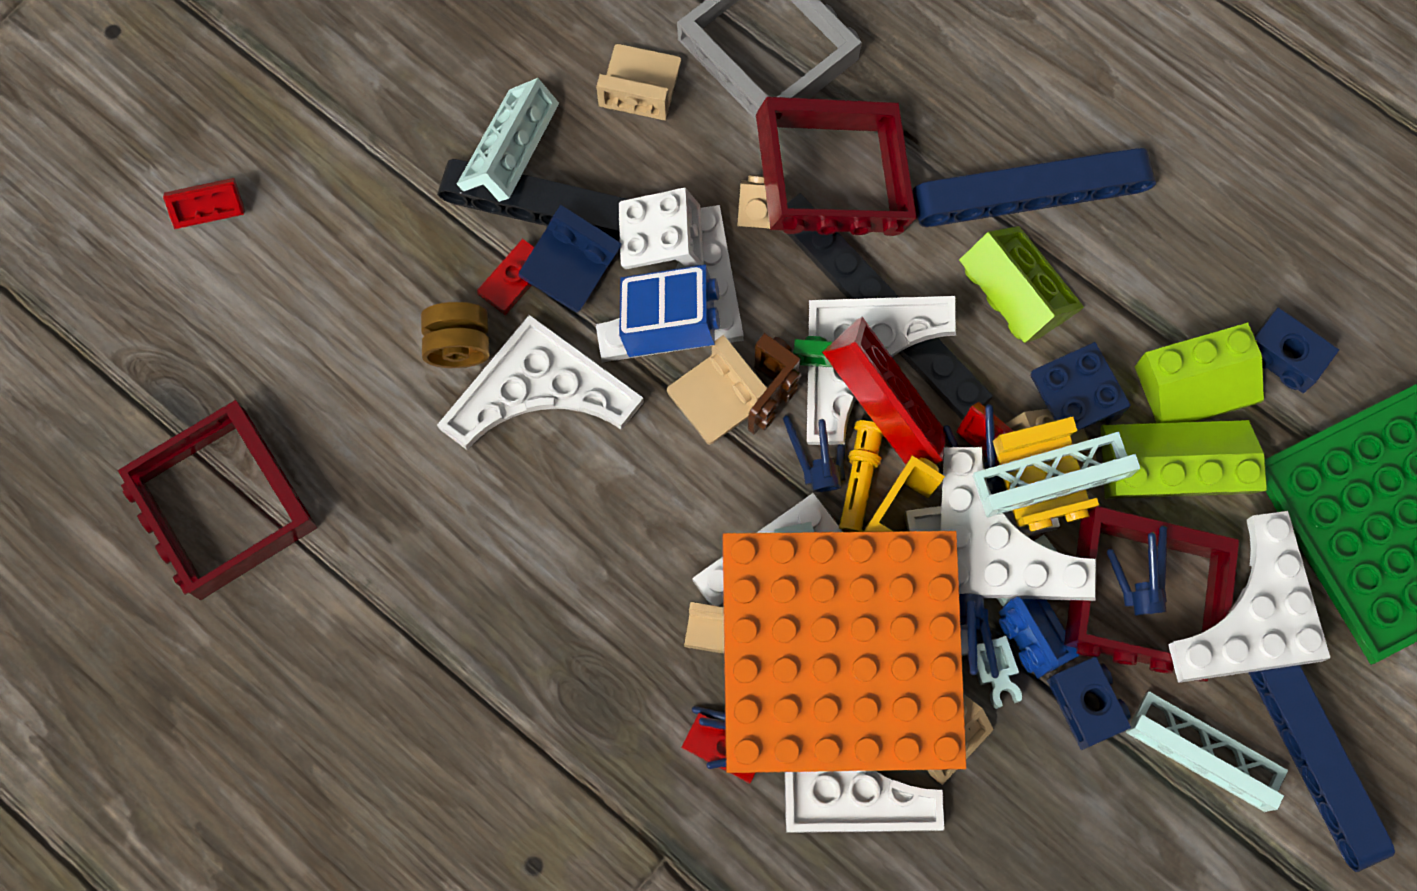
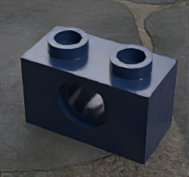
(1310, 351)
(1086, 725)

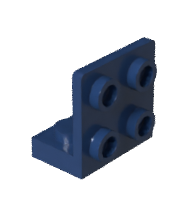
(569, 259)
(1081, 388)

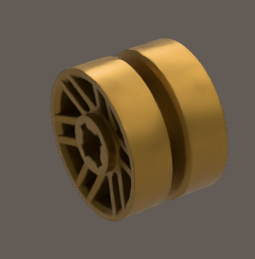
(454, 335)

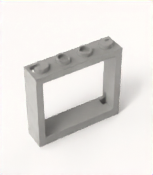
(737, 82)

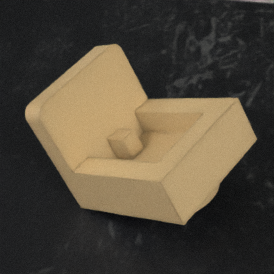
(753, 203)

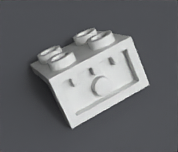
(661, 229)

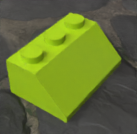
(1020, 283)
(1203, 376)

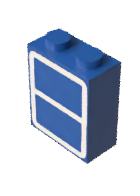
(668, 310)

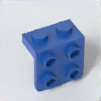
(1037, 635)

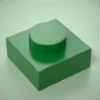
(811, 351)

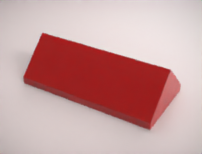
(886, 393)

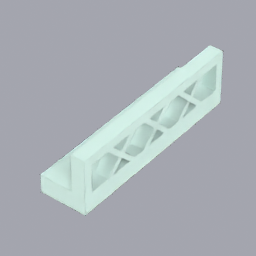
(510, 140)
(1061, 483)
(1202, 759)

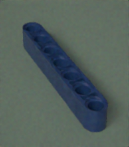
(1033, 187)
(1324, 766)

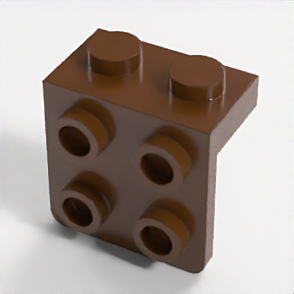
(779, 364)

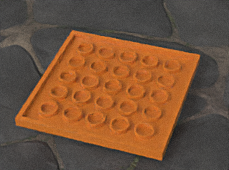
(842, 652)

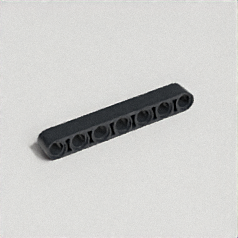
(534, 200)

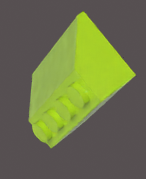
(1188, 459)

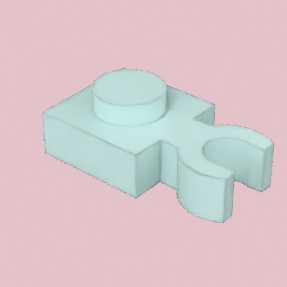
(1006, 668)

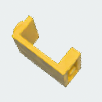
(1032, 442)
(917, 474)

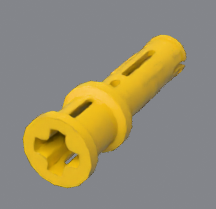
(864, 460)

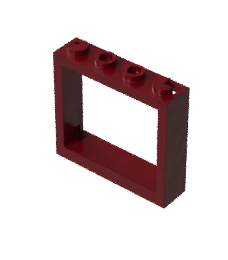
(836, 115)
(179, 448)
(1219, 592)

